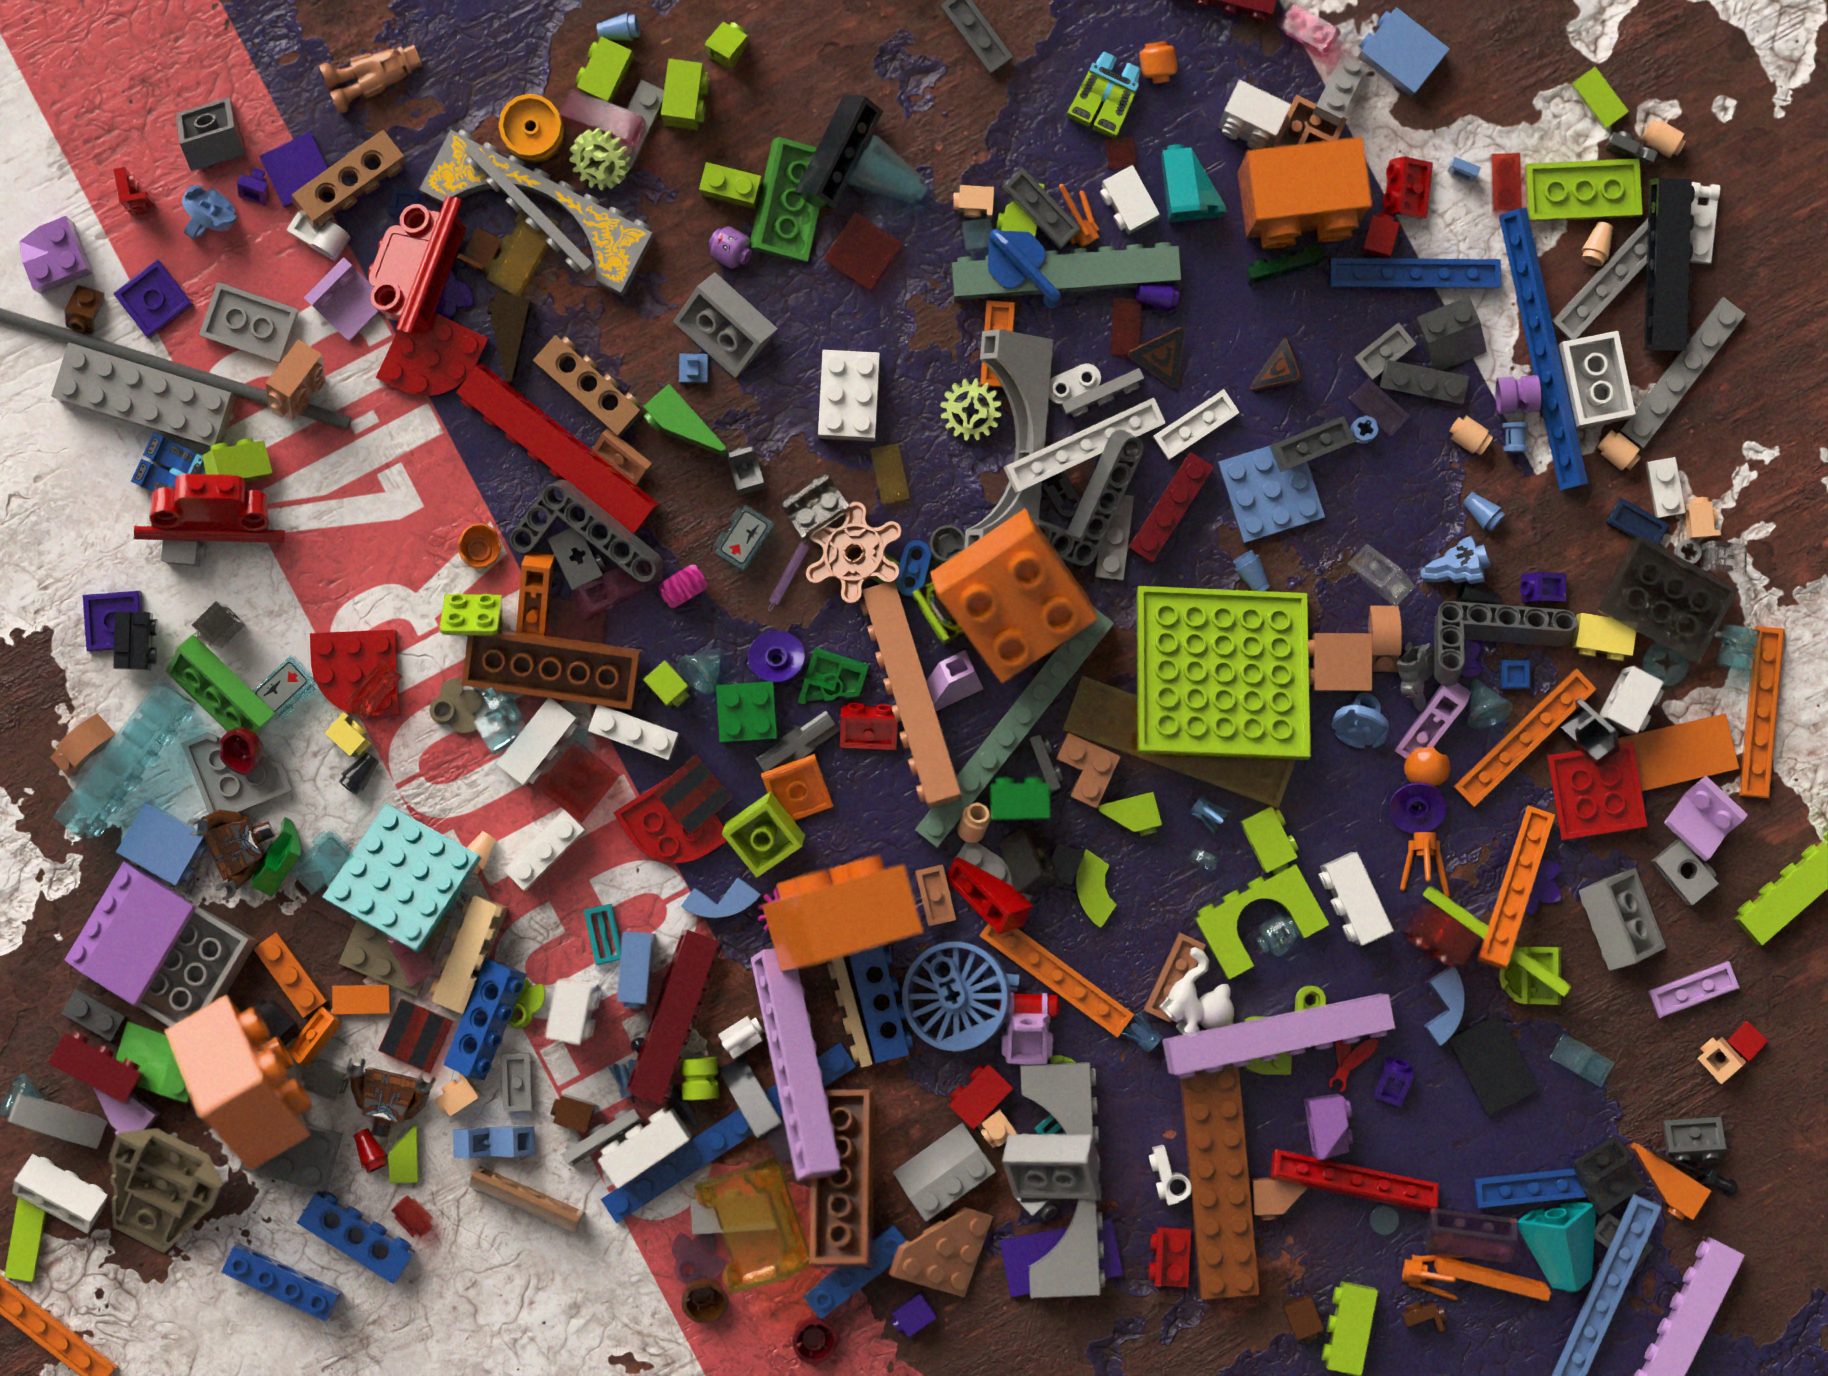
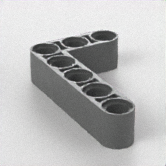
(1091, 507)
(586, 527)
(1491, 628)

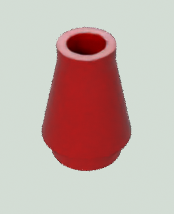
(370, 1153)

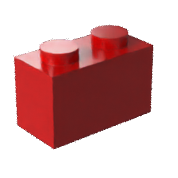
(979, 1095)

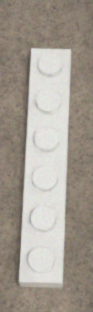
(1081, 445)

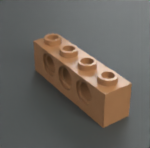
(377, 148)
(550, 362)

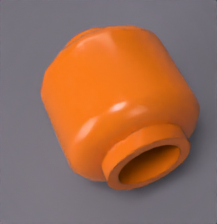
(1158, 61)

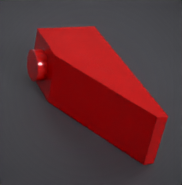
(989, 896)

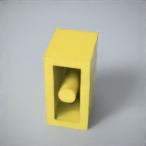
(1603, 636)

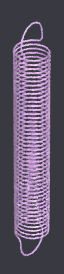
(789, 579)

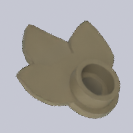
(461, 706)

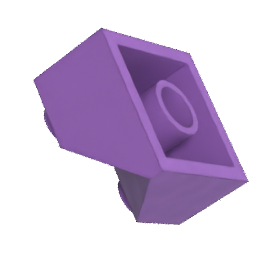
(54, 255)
(1328, 1125)

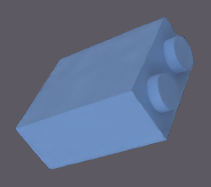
(1402, 51)
(162, 844)
(635, 969)

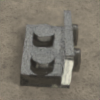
(815, 506)

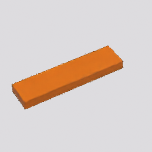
(1492, 1277)

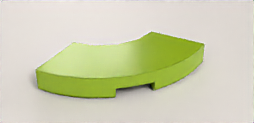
(1092, 889)

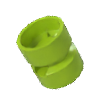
(699, 1078)

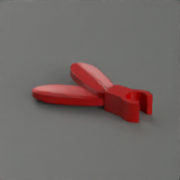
(1350, 1059)

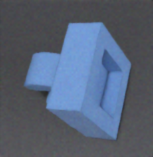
(693, 368)

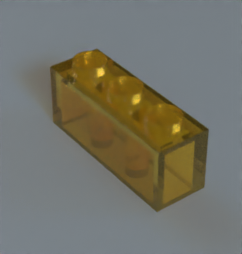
(519, 257)

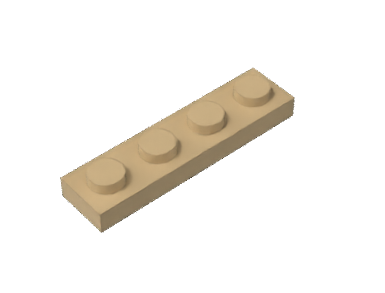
(852, 1022)

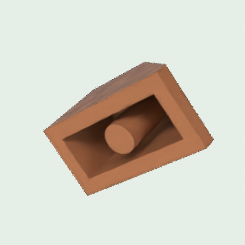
(1273, 1197)

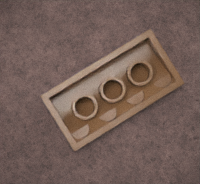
(526, 1198)

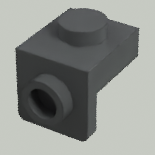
(745, 470)
(1040, 1208)

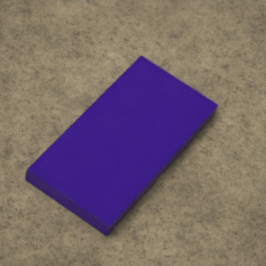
(1027, 1249)

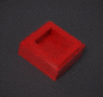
(1747, 1041)

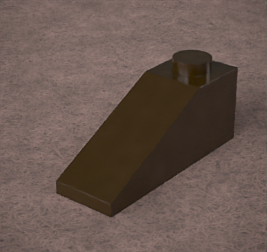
(509, 322)

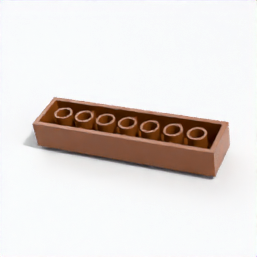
(1219, 1184)

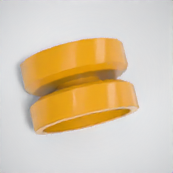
(523, 113)

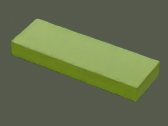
(25, 1241)

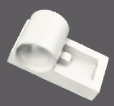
(327, 240)
(1160, 1163)

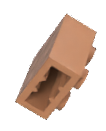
(295, 381)
(1341, 662)

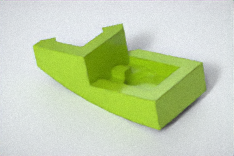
(404, 1158)

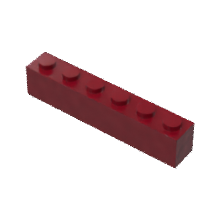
(672, 1017)

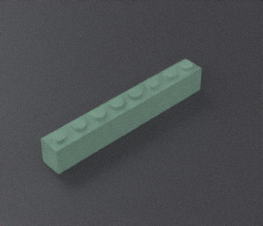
(1076, 271)

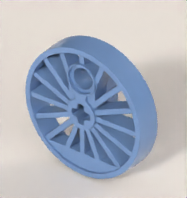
(946, 988)

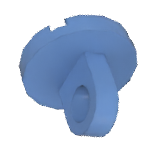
(207, 210)
(1361, 724)

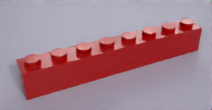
(556, 447)

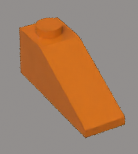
(535, 592)
(1674, 1187)

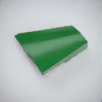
(832, 677)
(278, 859)

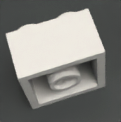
(1631, 700)

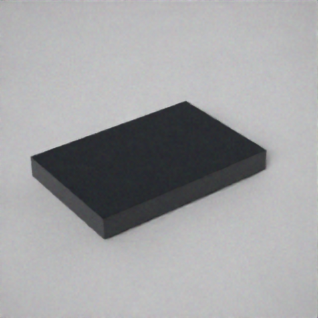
(1493, 1064)

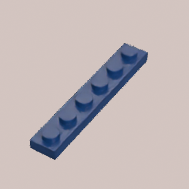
(1415, 273)

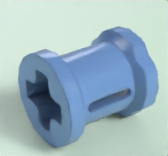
(1372, 428)
(1515, 437)

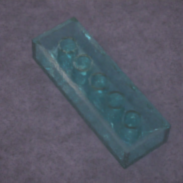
(125, 760)

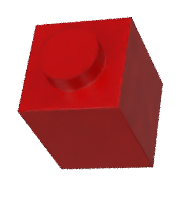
(1380, 236)

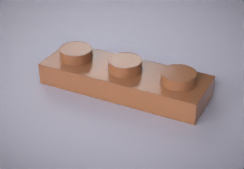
(1175, 968)

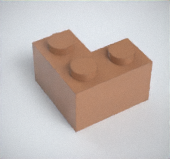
(1303, 125)
(1095, 767)

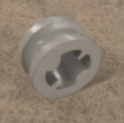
(1695, 547)

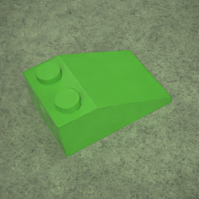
(678, 420)
(156, 1059)

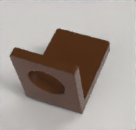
(480, 250)

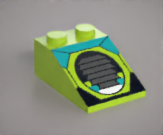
(937, 613)

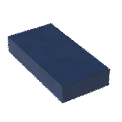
(1635, 521)

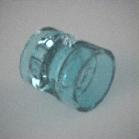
(1738, 647)

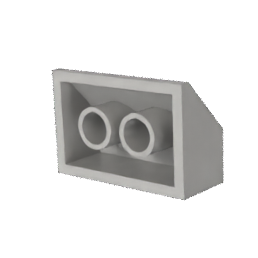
(724, 324)
(1622, 919)
(1052, 1166)
(944, 1171)

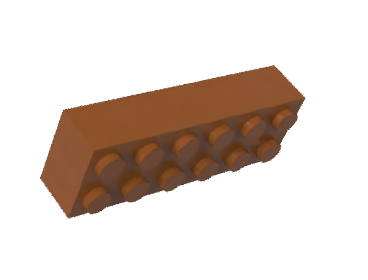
(553, 668)
(844, 1200)

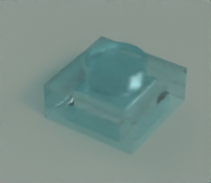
(976, 234)

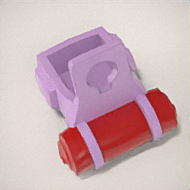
(1027, 1028)

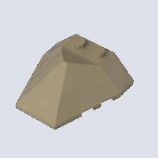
(160, 1186)

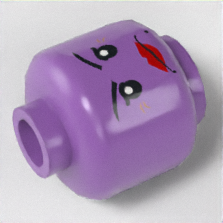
(730, 247)

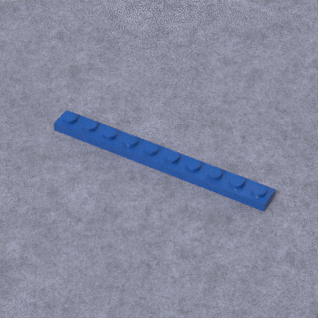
(1543, 348)
(707, 1146)

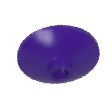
(772, 646)
(1421, 817)

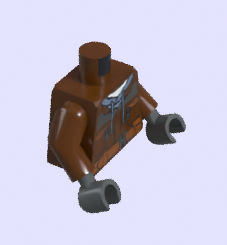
(233, 845)
(387, 1095)

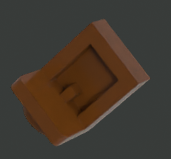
(83, 309)
(1419, 1312)

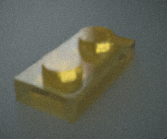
(890, 474)

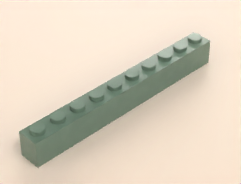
(1014, 727)

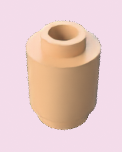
(1663, 138)
(1470, 435)
(1619, 450)
(973, 823)

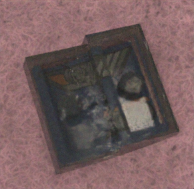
(1607, 1175)

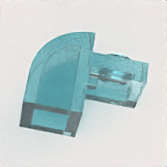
(501, 724)

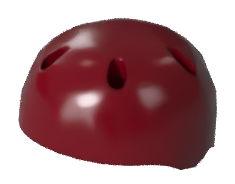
(241, 754)
(813, 1339)

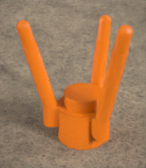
(1089, 228)
(1425, 845)
(1415, 1272)

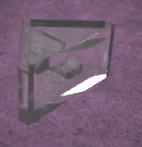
(1724, 557)

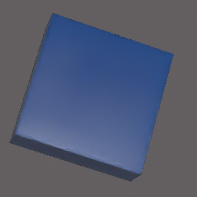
(1515, 674)

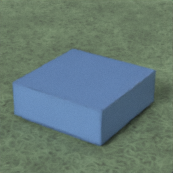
(1463, 169)

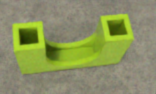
(1220, 922)

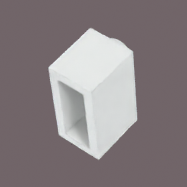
(1129, 199)

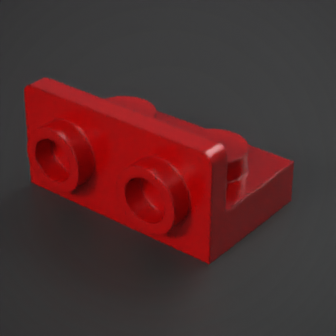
(1408, 187)
(130, 193)
(868, 727)
(1171, 1257)

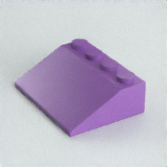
(130, 933)

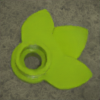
(529, 1001)

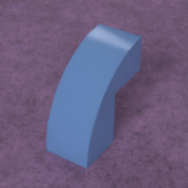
(734, 901)
(1450, 992)
(493, 1141)

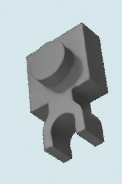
(1625, 145)

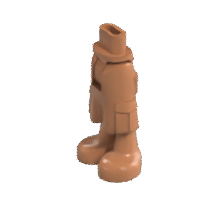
(373, 74)

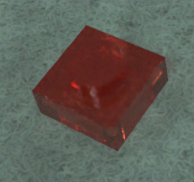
(1120, 152)

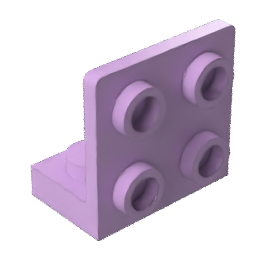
(344, 299)
(1704, 817)

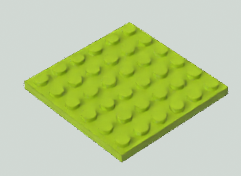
(1222, 673)

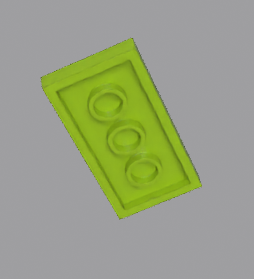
(1583, 190)

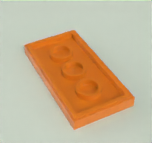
(1683, 752)

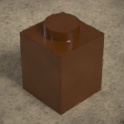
(573, 1112)
(1303, 1318)

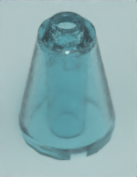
(887, 173)

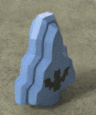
(1459, 564)

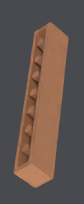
(911, 695)

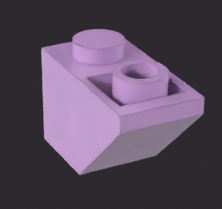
(952, 681)

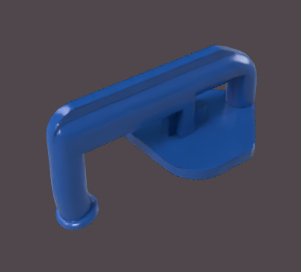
(1016, 257)

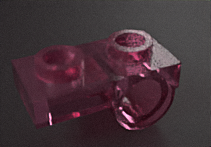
(1309, 29)
(414, 965)

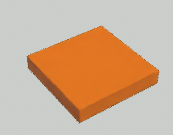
(799, 787)

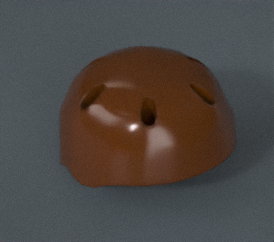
(701, 1293)

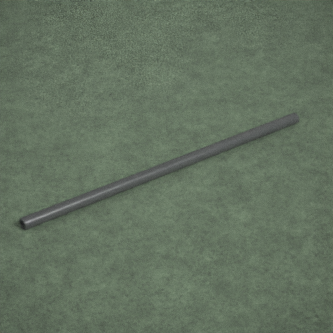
(237, 388)

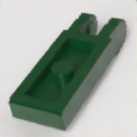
(1286, 264)

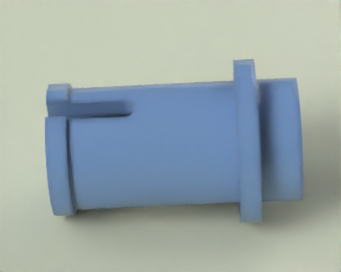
(1012, 978)

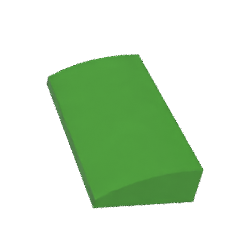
(783, 218)
(217, 688)

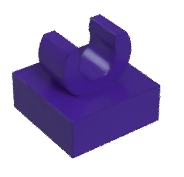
(254, 187)

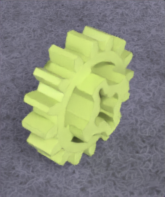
(602, 160)
(958, 408)

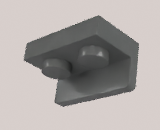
(1695, 1139)

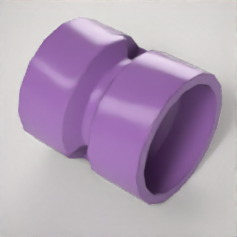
(1519, 394)

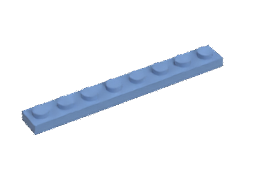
(1608, 1287)

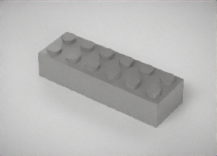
(143, 396)

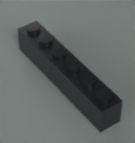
(1668, 264)

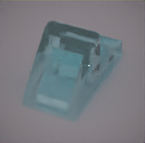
(1582, 1060)

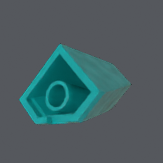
(1188, 187)
(1562, 1242)

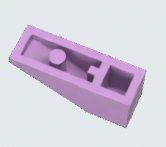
(1435, 718)
(130, 1117)

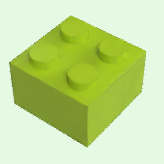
(683, 94)
(763, 834)

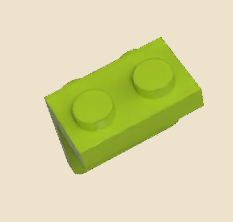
(471, 614)

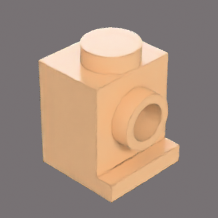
(974, 201)
(1700, 519)
(1717, 1068)
(457, 1095)
(996, 1128)

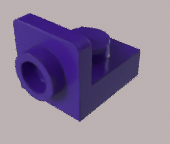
(1543, 587)
(1394, 1081)

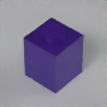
(913, 1314)

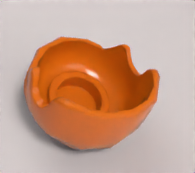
(479, 546)
(1427, 766)

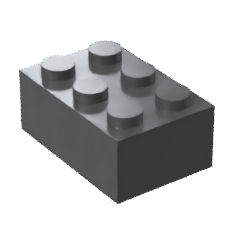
(305, 1163)

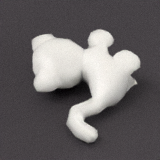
(1210, 1011)

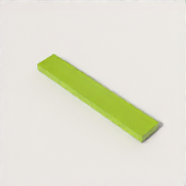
(1481, 928)

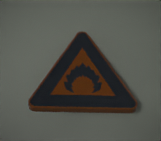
(1162, 356)
(1279, 369)

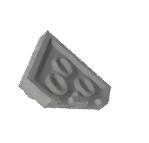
(227, 789)

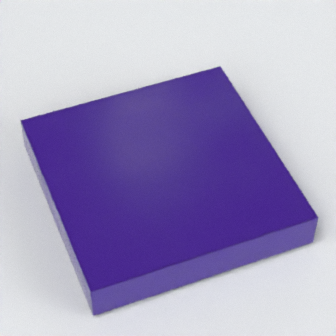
(293, 166)
(153, 299)
(100, 616)

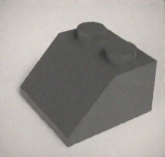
(210, 134)
(1451, 334)

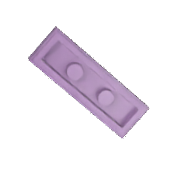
(1693, 989)

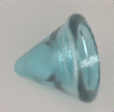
(702, 669)
(1486, 707)
(20, 1085)

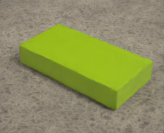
(1599, 98)

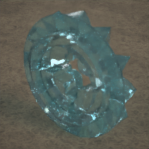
(1674, 674)

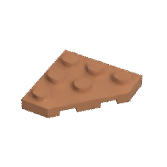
(944, 1253)

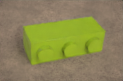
(1349, 1328)

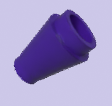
(1158, 295)

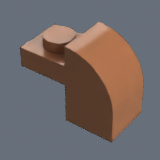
(1386, 637)
(81, 744)

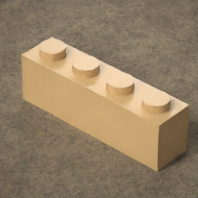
(471, 947)

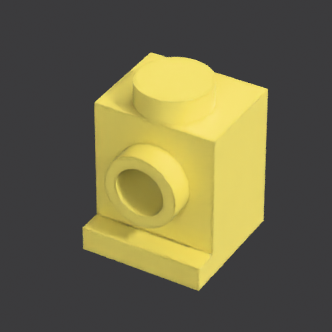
(348, 735)

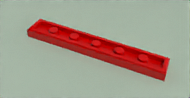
(1354, 1181)

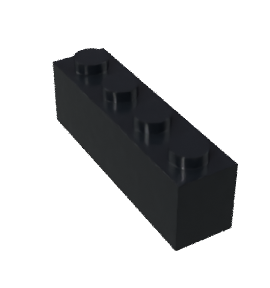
(839, 151)

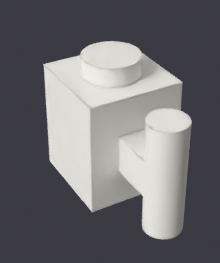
(741, 1036)

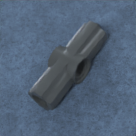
(799, 742)

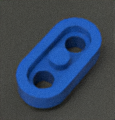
(913, 568)

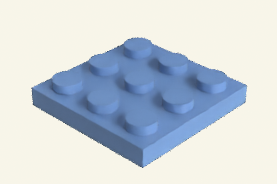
(1267, 499)

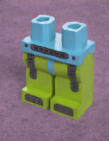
(1108, 87)

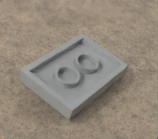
(249, 322)

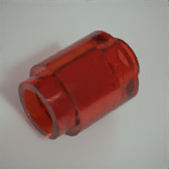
(412, 1217)

